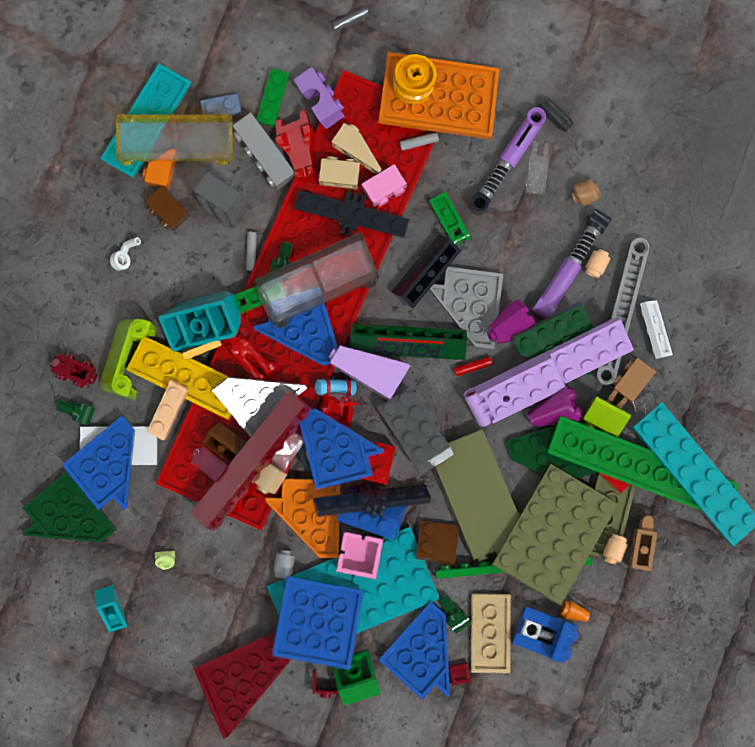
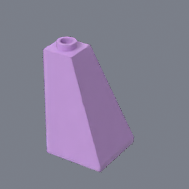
(370, 370)

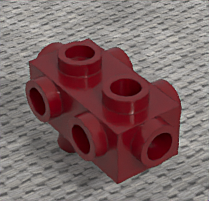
(69, 368)

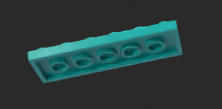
(159, 97)

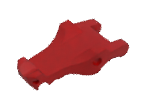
(297, 141)

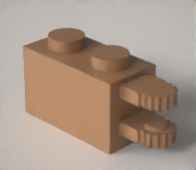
(632, 382)
(643, 545)

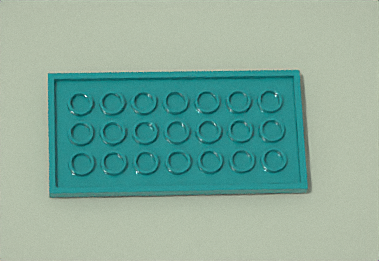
(399, 585)

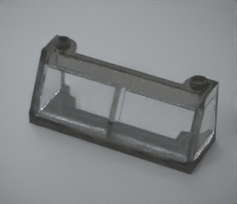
(316, 280)

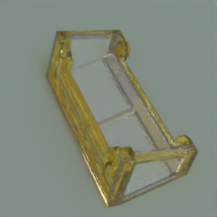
(174, 138)

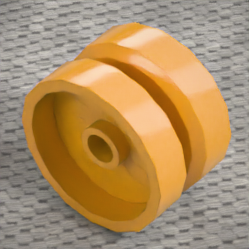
(414, 79)

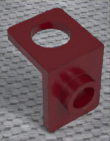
(324, 693)

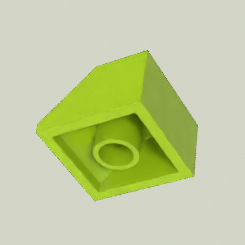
(605, 417)

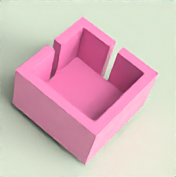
(360, 555)

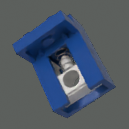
(561, 641)

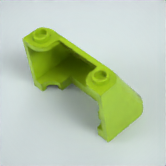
(113, 377)

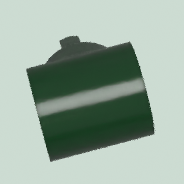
(283, 257)
(80, 412)
(456, 618)

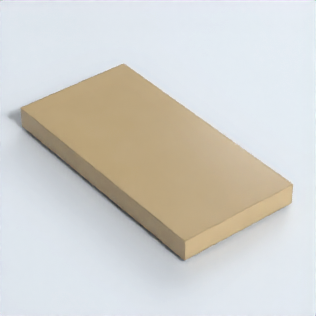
(490, 633)

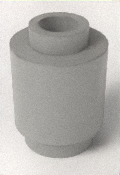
(284, 564)

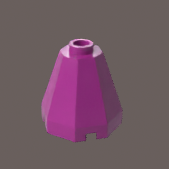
(509, 322)

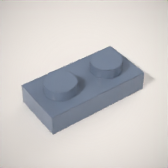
(221, 105)

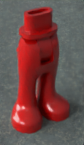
(240, 348)

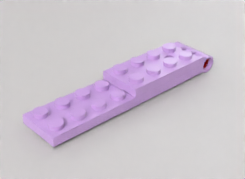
(547, 373)

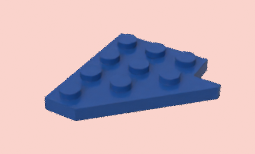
(307, 334)
(335, 450)
(105, 465)
(421, 653)

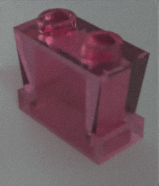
(208, 463)

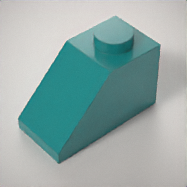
(110, 608)

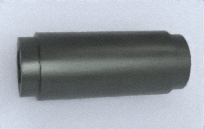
(556, 114)

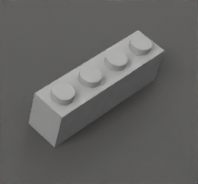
(264, 151)

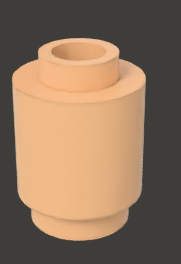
(597, 263)
(615, 549)

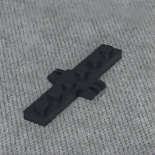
(351, 214)
(371, 500)

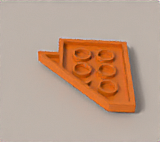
(298, 512)

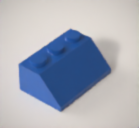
(385, 526)

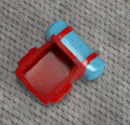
(337, 398)

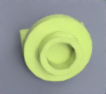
(165, 559)

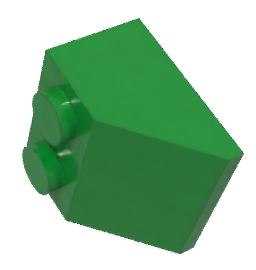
(358, 681)

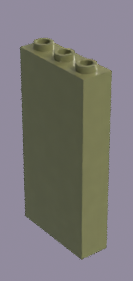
(478, 495)

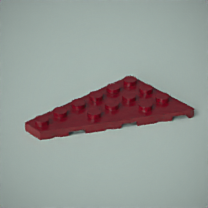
(239, 680)

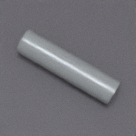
(419, 141)
(251, 251)

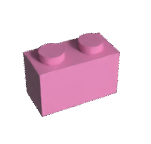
(384, 186)

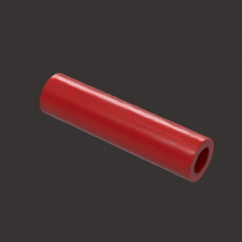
(473, 366)

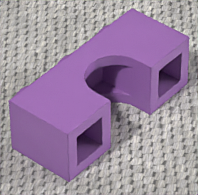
(327, 109)

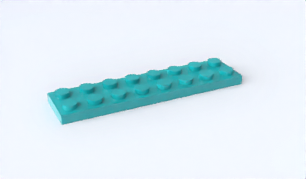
(696, 474)

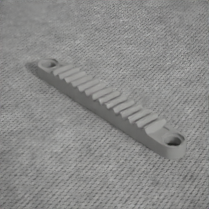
(626, 298)

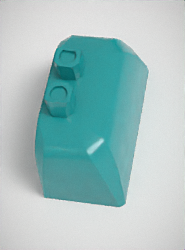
(201, 320)

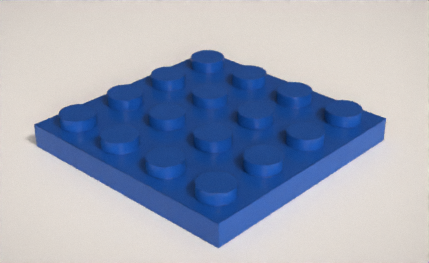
(317, 623)

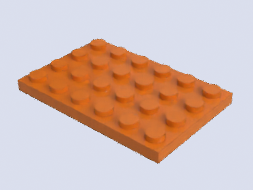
(459, 104)

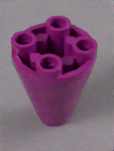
(554, 406)

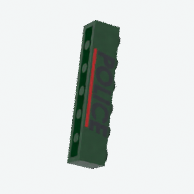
(409, 341)

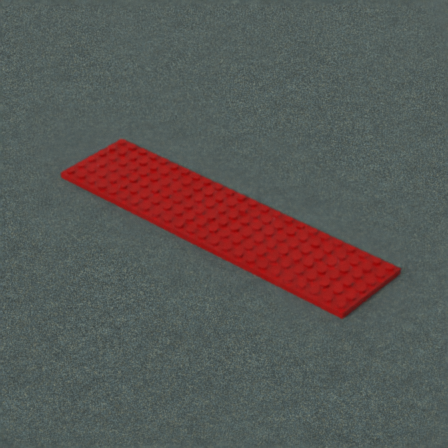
(308, 235)

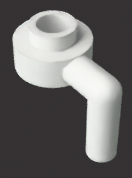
(122, 256)

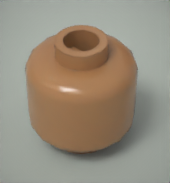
(586, 192)

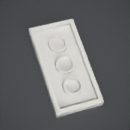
(145, 444)

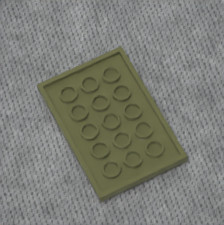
(555, 534)

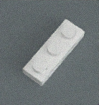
(656, 329)

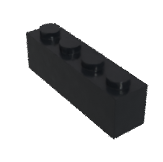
(426, 271)

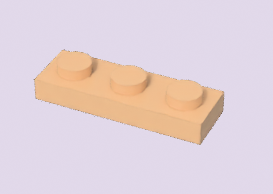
(168, 410)

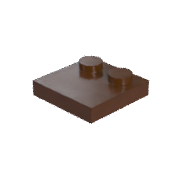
(437, 542)

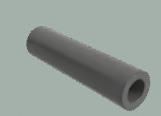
(350, 18)

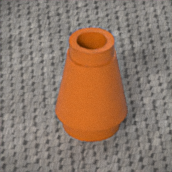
(573, 611)

